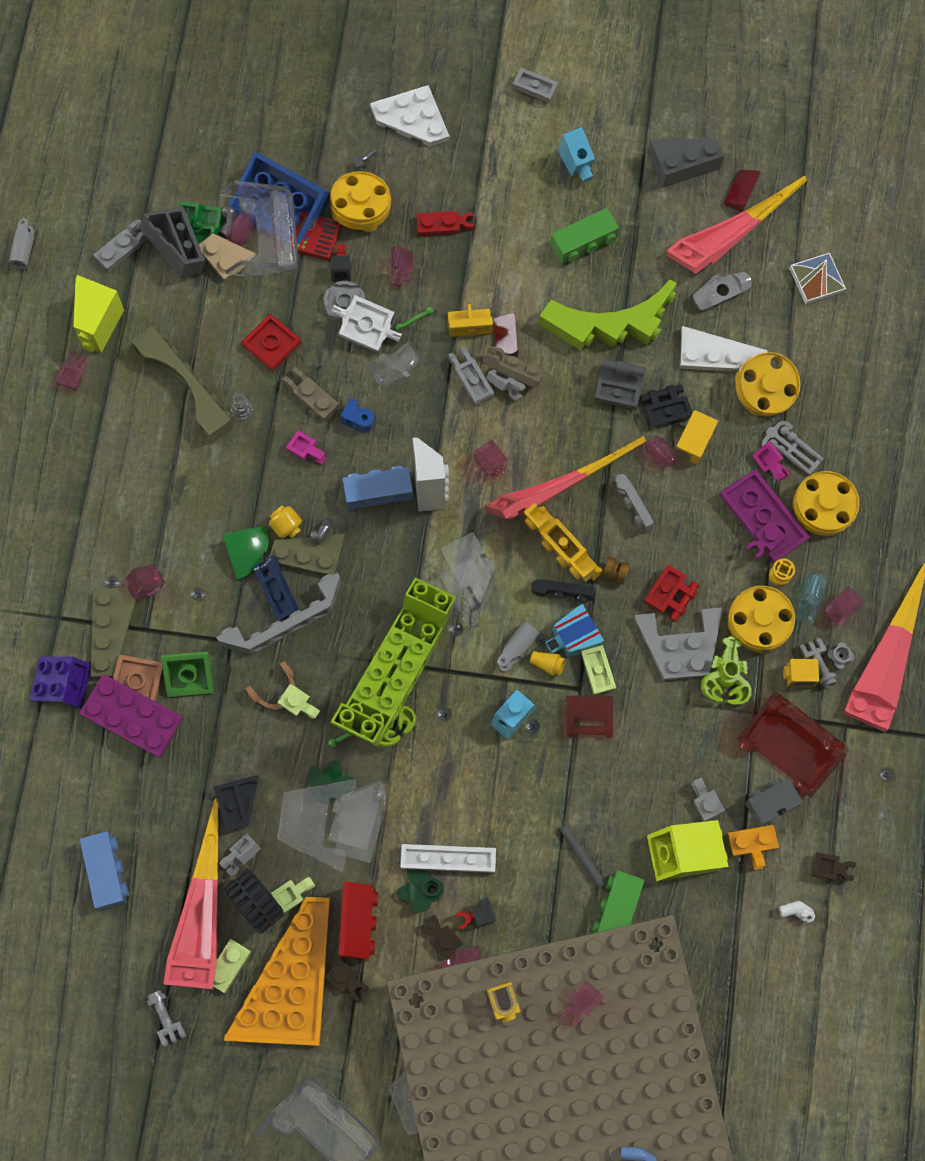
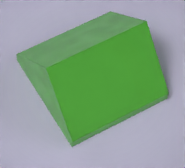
(188, 674)

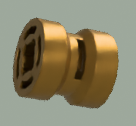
(611, 567)

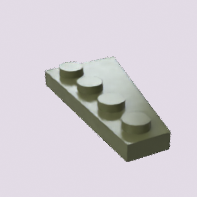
(110, 626)

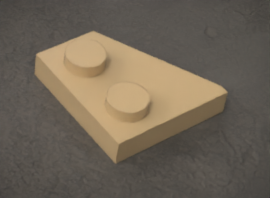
(222, 254)

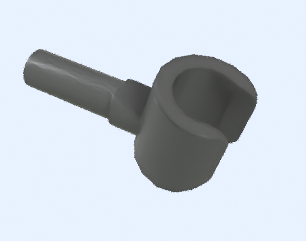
(358, 161)

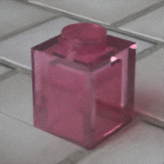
(491, 459)
(144, 581)
(844, 606)

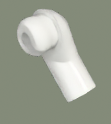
(798, 909)

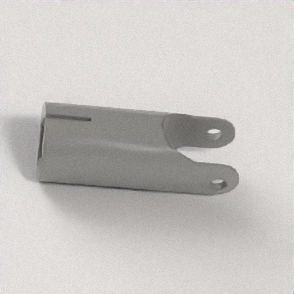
(21, 245)
(517, 646)

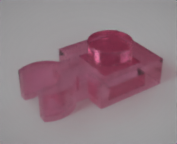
(72, 374)
(584, 1000)

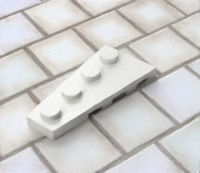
(712, 352)

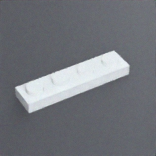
(448, 858)

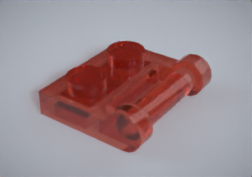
(589, 708)

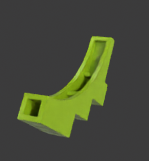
(582, 327)

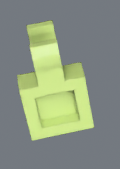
(295, 701)
(289, 894)

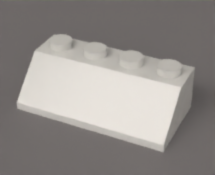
(430, 477)

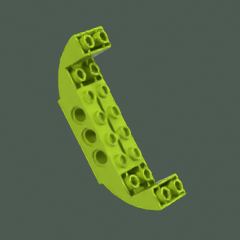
(396, 664)

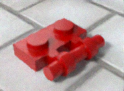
(666, 588)

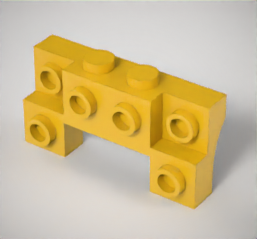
(562, 542)

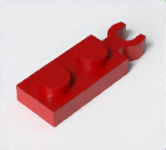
(443, 223)

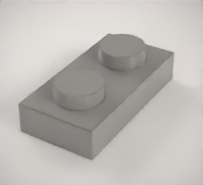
(535, 85)

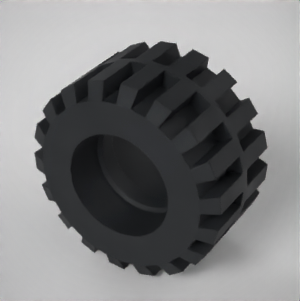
(254, 901)

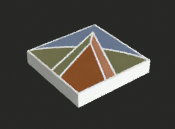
(817, 278)

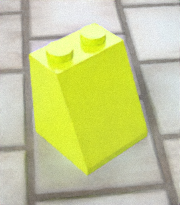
(95, 313)
(687, 850)

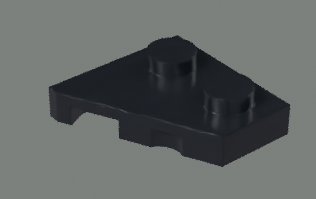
(236, 802)

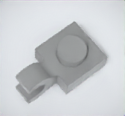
(505, 382)
(707, 803)
(241, 852)

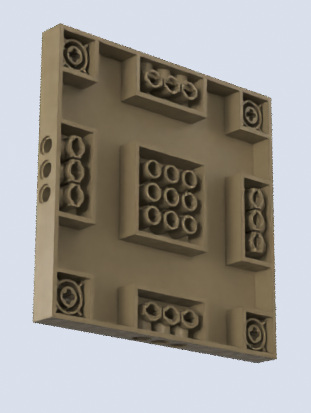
(557, 1090)

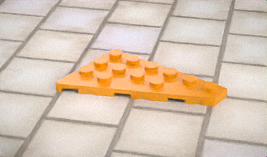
(289, 993)

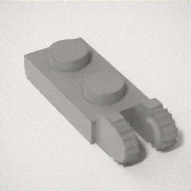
(121, 246)
(471, 377)
(634, 502)

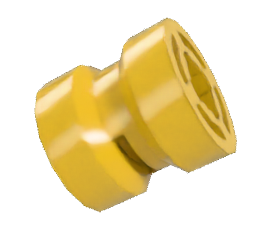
(780, 576)

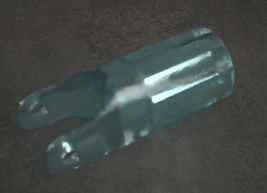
(811, 596)

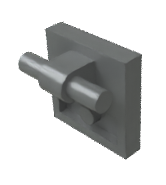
(619, 384)

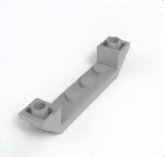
(232, 638)

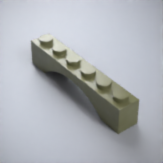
(155, 352)

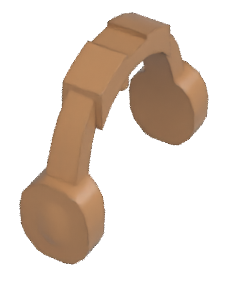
(253, 695)

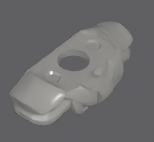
(708, 297)

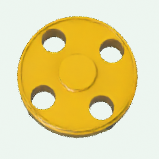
(360, 201)
(767, 384)
(826, 503)
(761, 618)

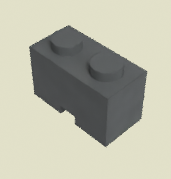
(766, 804)

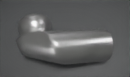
(229, 213)
(324, 530)

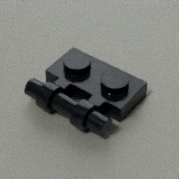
(668, 411)

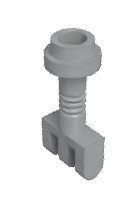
(827, 679)
(169, 1028)

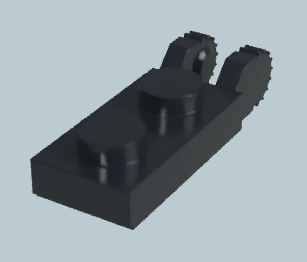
(562, 589)

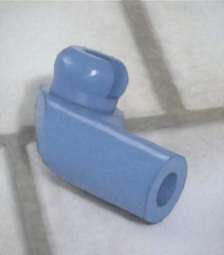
(636, 1154)

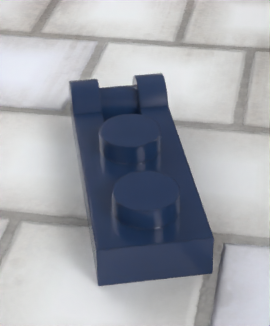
(276, 588)

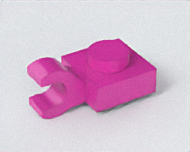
(304, 446)
(769, 460)

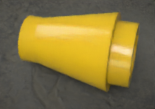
(548, 662)

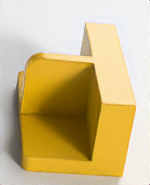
(470, 322)
(697, 435)

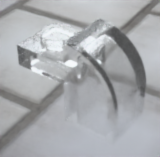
(393, 368)

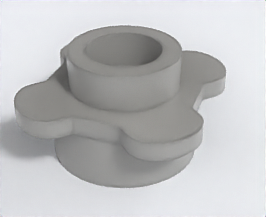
(842, 649)

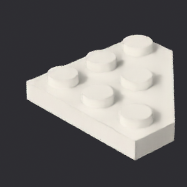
(412, 115)

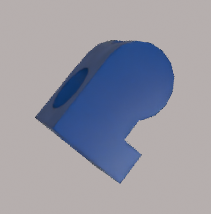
(357, 418)

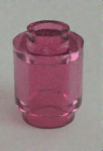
(241, 229)
(660, 452)

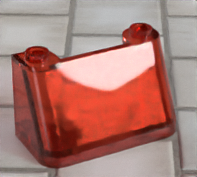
(793, 743)

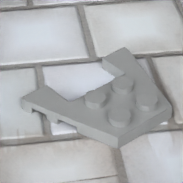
(682, 654)

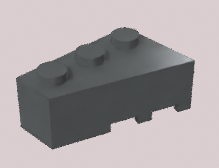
(684, 158)
(174, 239)

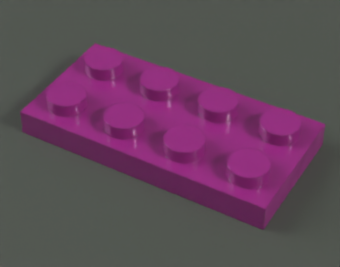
(756, 505)
(131, 716)

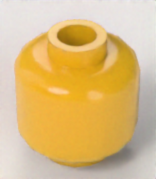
(285, 522)

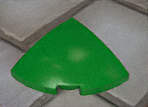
(203, 219)
(246, 549)

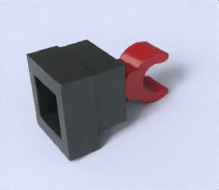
(340, 265)
(482, 915)

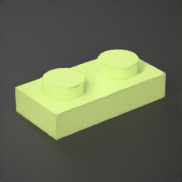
(598, 670)
(229, 964)

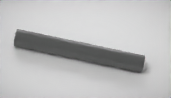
(583, 857)

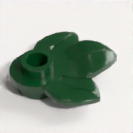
(329, 774)
(417, 890)

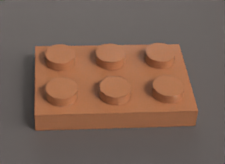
(140, 675)

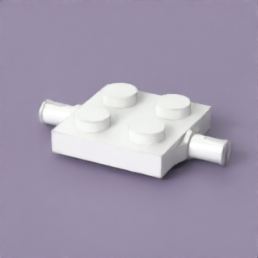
(366, 323)

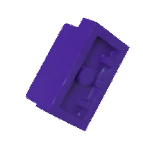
(61, 680)

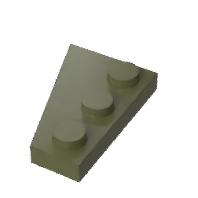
(308, 555)

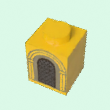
(801, 673)
(503, 1002)

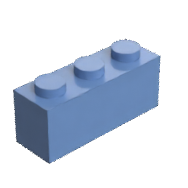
(377, 487)
(104, 870)

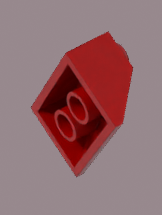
(357, 921)

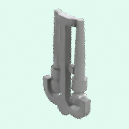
(772, 434)

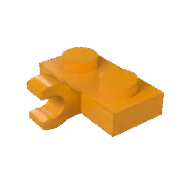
(753, 842)

